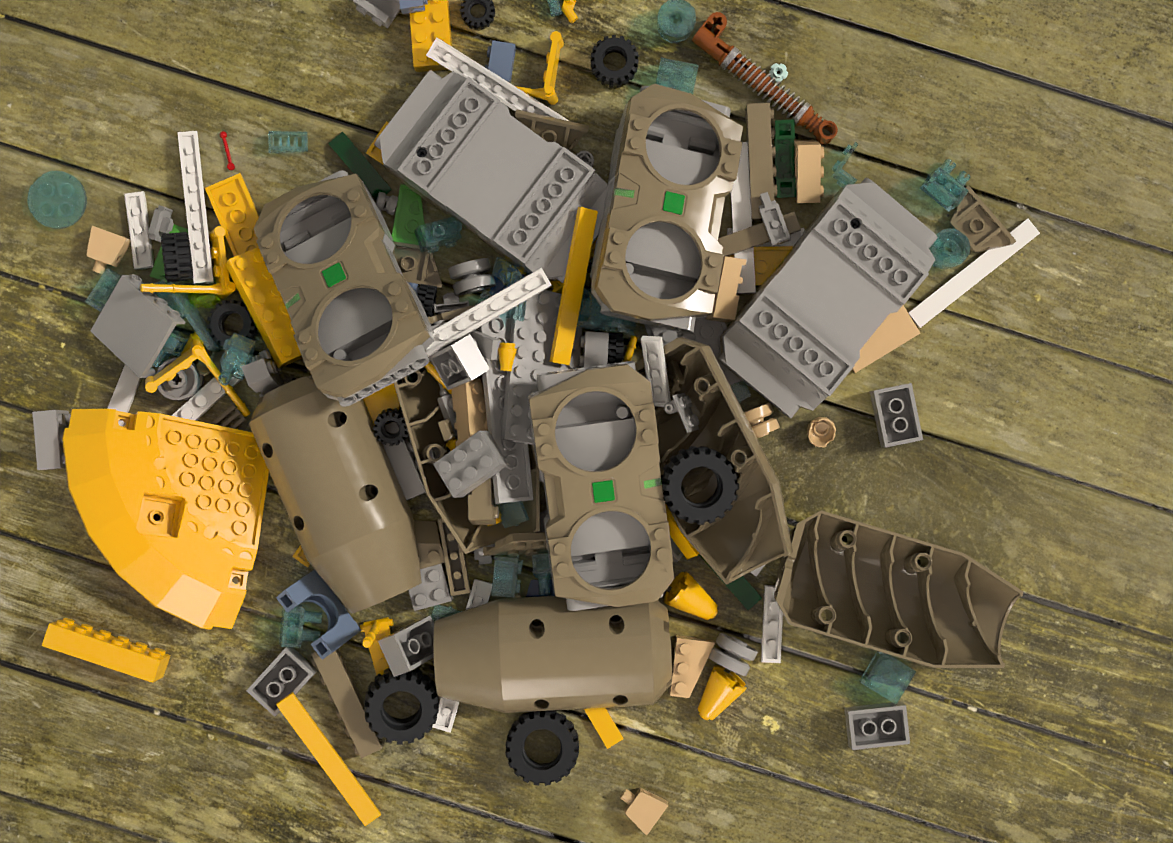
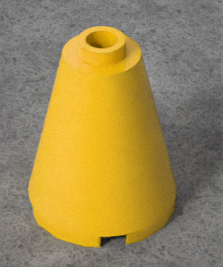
(690, 597)
(720, 692)

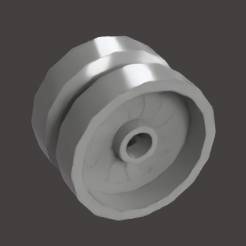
(471, 274)
(191, 383)
(731, 656)

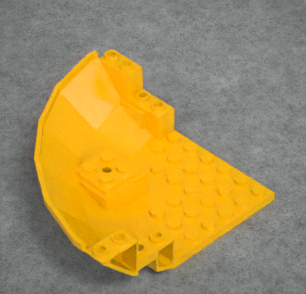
(200, 482)

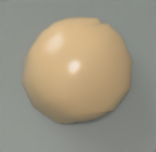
(821, 431)

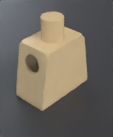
(106, 248)
(643, 808)

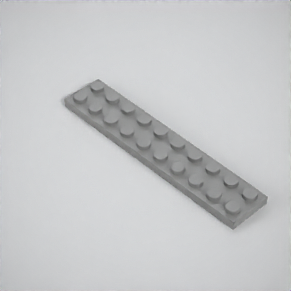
(514, 480)

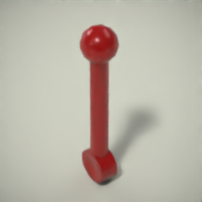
(230, 165)

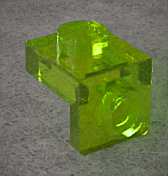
(207, 300)

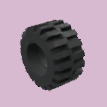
(619, 46)
(177, 257)
(219, 316)

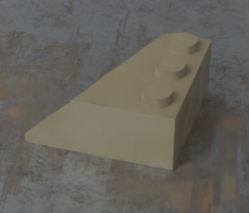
(428, 543)

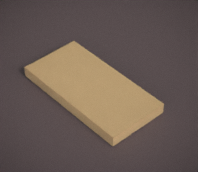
(892, 333)

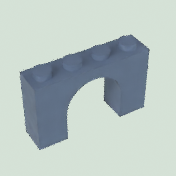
(340, 623)

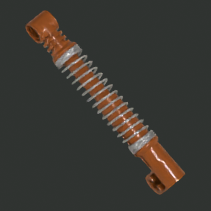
(731, 58)

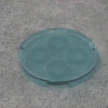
(57, 199)

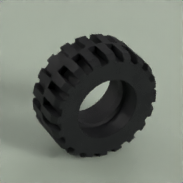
(717, 503)
(407, 728)
(542, 772)

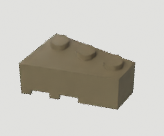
(482, 504)

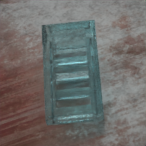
(287, 134)

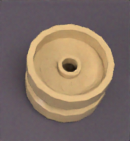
(756, 419)

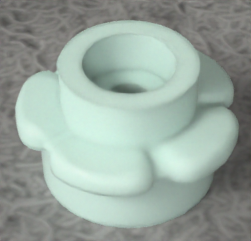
(778, 67)

